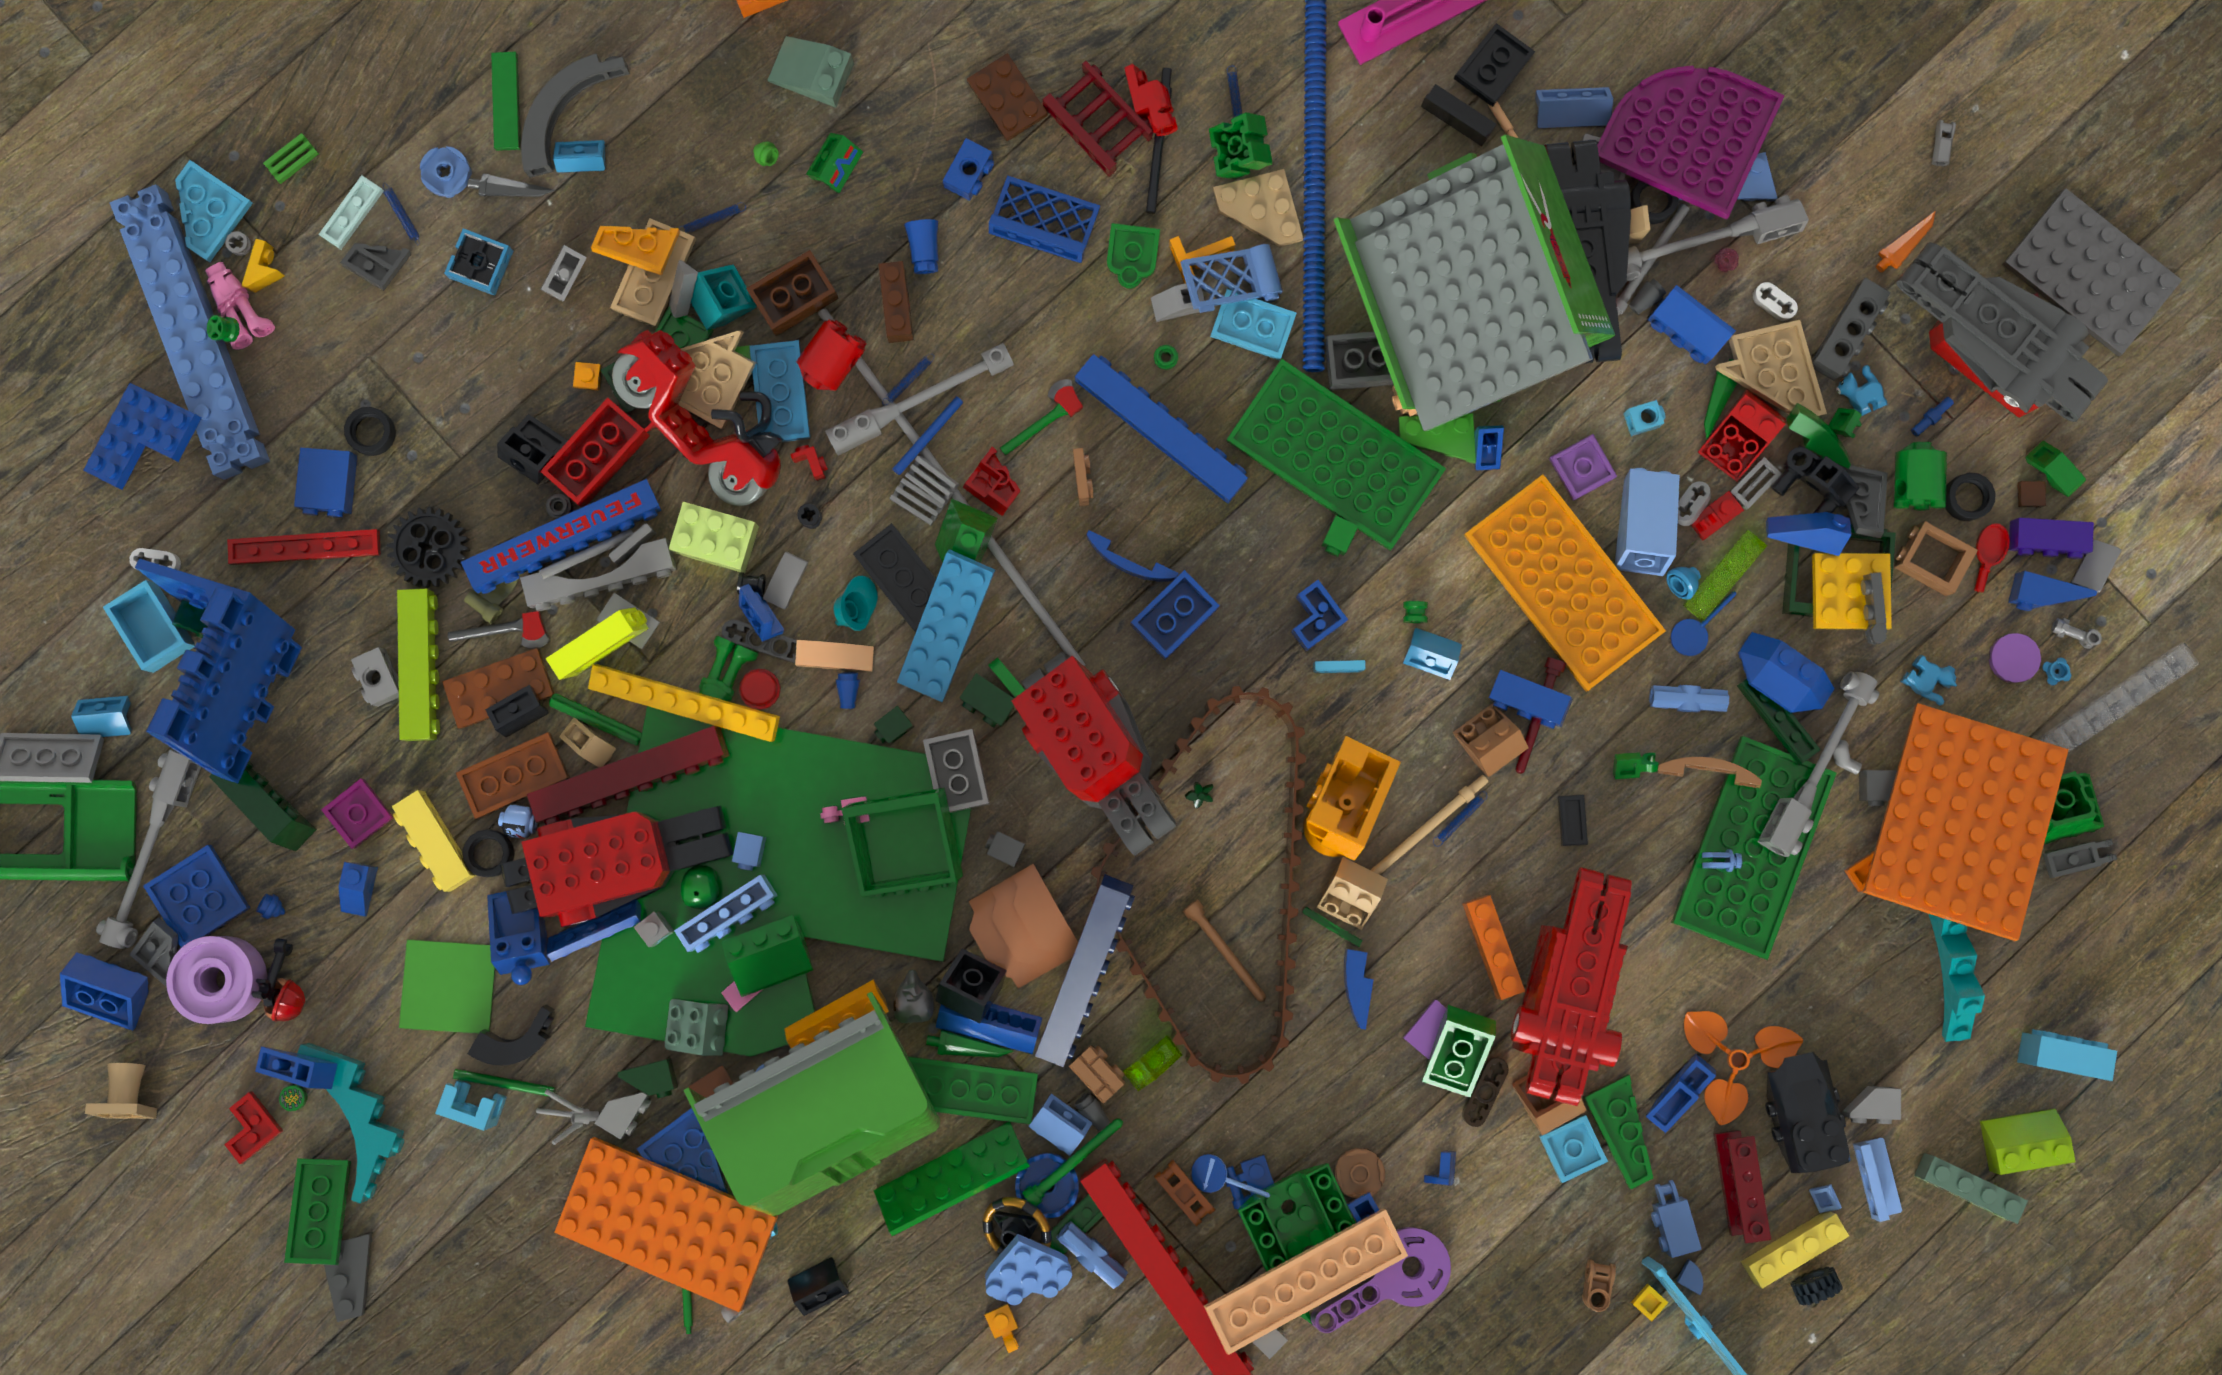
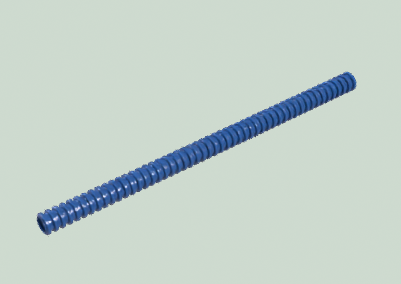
(1314, 185)

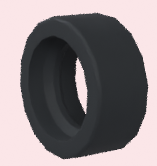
(1654, 218)
(352, 423)
(1987, 491)
(474, 839)

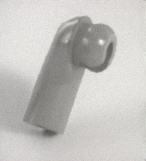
(1843, 760)

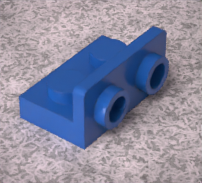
(759, 614)

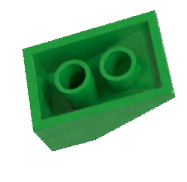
(1459, 1050)

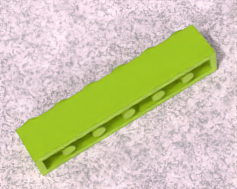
(417, 665)

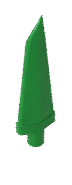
(1720, 394)
(959, 1045)

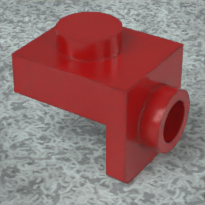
(816, 463)

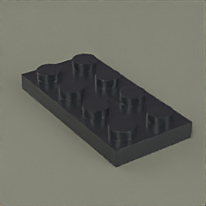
(898, 573)

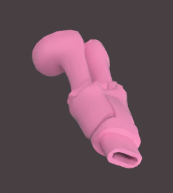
(230, 299)

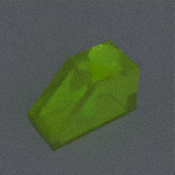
(1152, 1063)

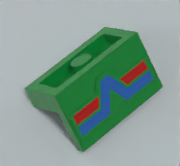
(835, 162)

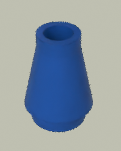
(847, 689)

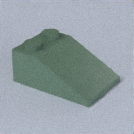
(812, 70)

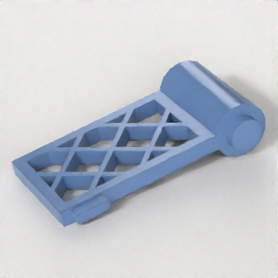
(1258, 266)

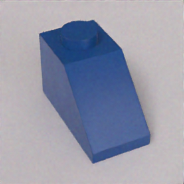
(356, 888)

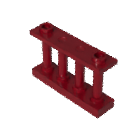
(1074, 123)
(1742, 1186)

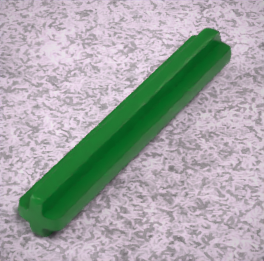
(595, 719)

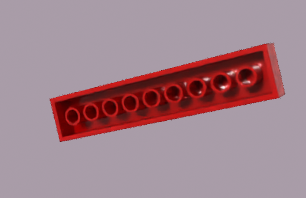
(1161, 1266)

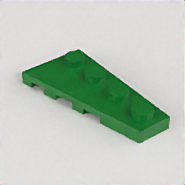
(1619, 1124)

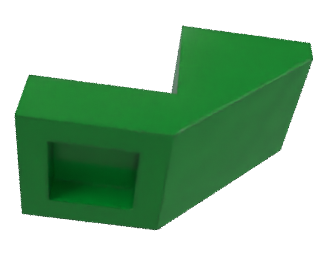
(2058, 468)

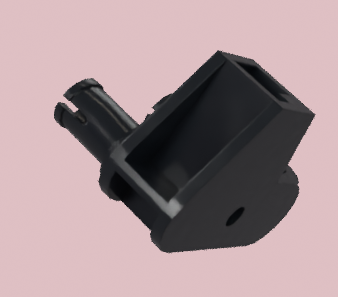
(1814, 474)

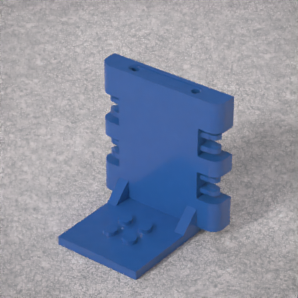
(224, 676)

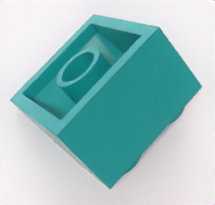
(721, 296)

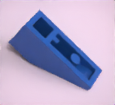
(1814, 531)
(2038, 591)
(296, 1068)

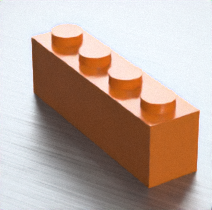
(1493, 947)

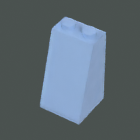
(1648, 522)

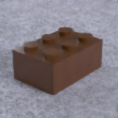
(792, 293)

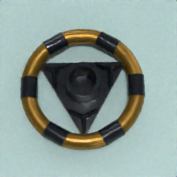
(1014, 1224)

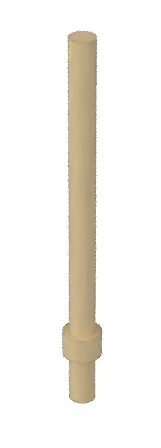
(1466, 794)

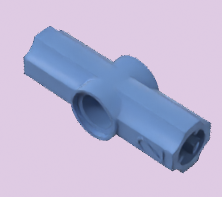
(1689, 698)
(1092, 1255)

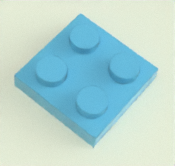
(1573, 1148)

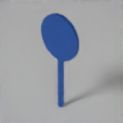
(1690, 636)

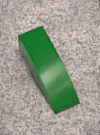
(1817, 435)

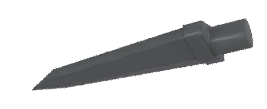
(498, 186)

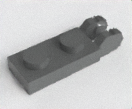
(1874, 609)
(2077, 858)

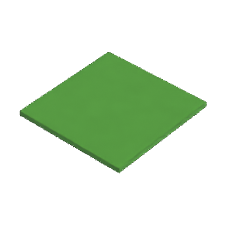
(447, 987)

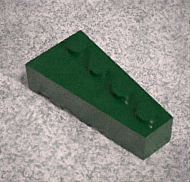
(267, 809)

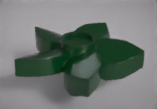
(1199, 794)

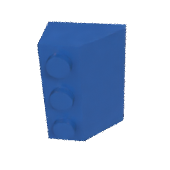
(1690, 325)
(103, 990)

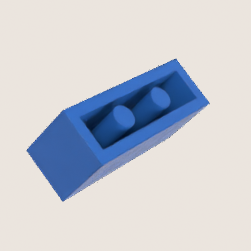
(1530, 699)

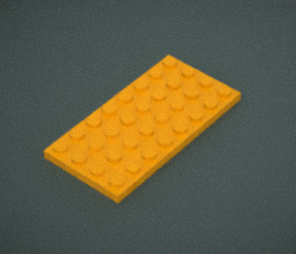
(1564, 583)

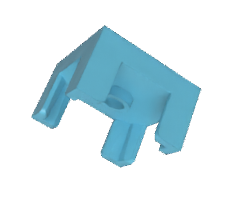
(453, 1106)

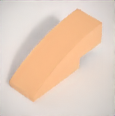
(834, 656)

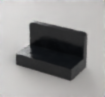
(516, 711)
(817, 1286)

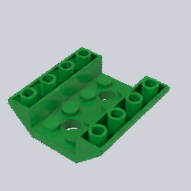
(1316, 1215)

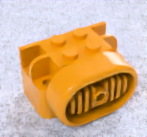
(1348, 799)

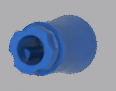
(923, 245)

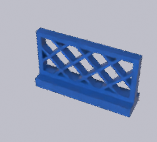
(1033, 236)

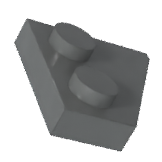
(375, 263)
(156, 949)

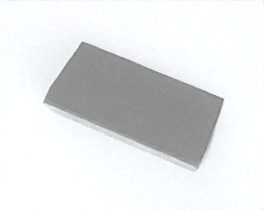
(682, 289)
(2096, 566)

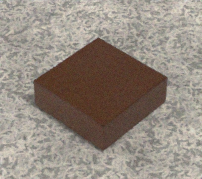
(2031, 494)

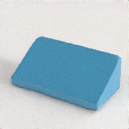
(579, 156)

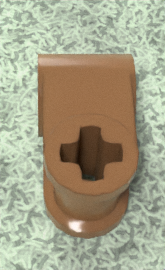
(1598, 1283)

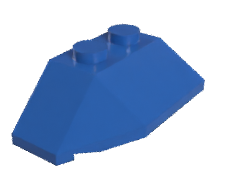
(1784, 674)

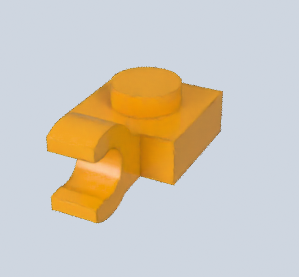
(1002, 1324)

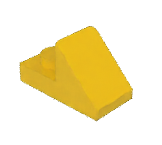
(258, 273)

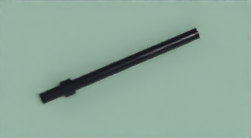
(1157, 154)

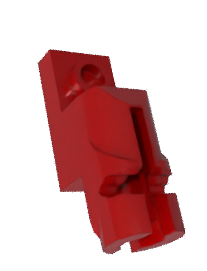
(1151, 101)

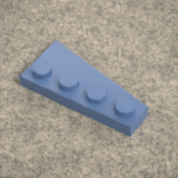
(1759, 182)

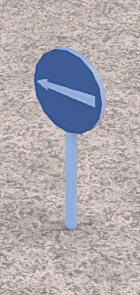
(1210, 1175)

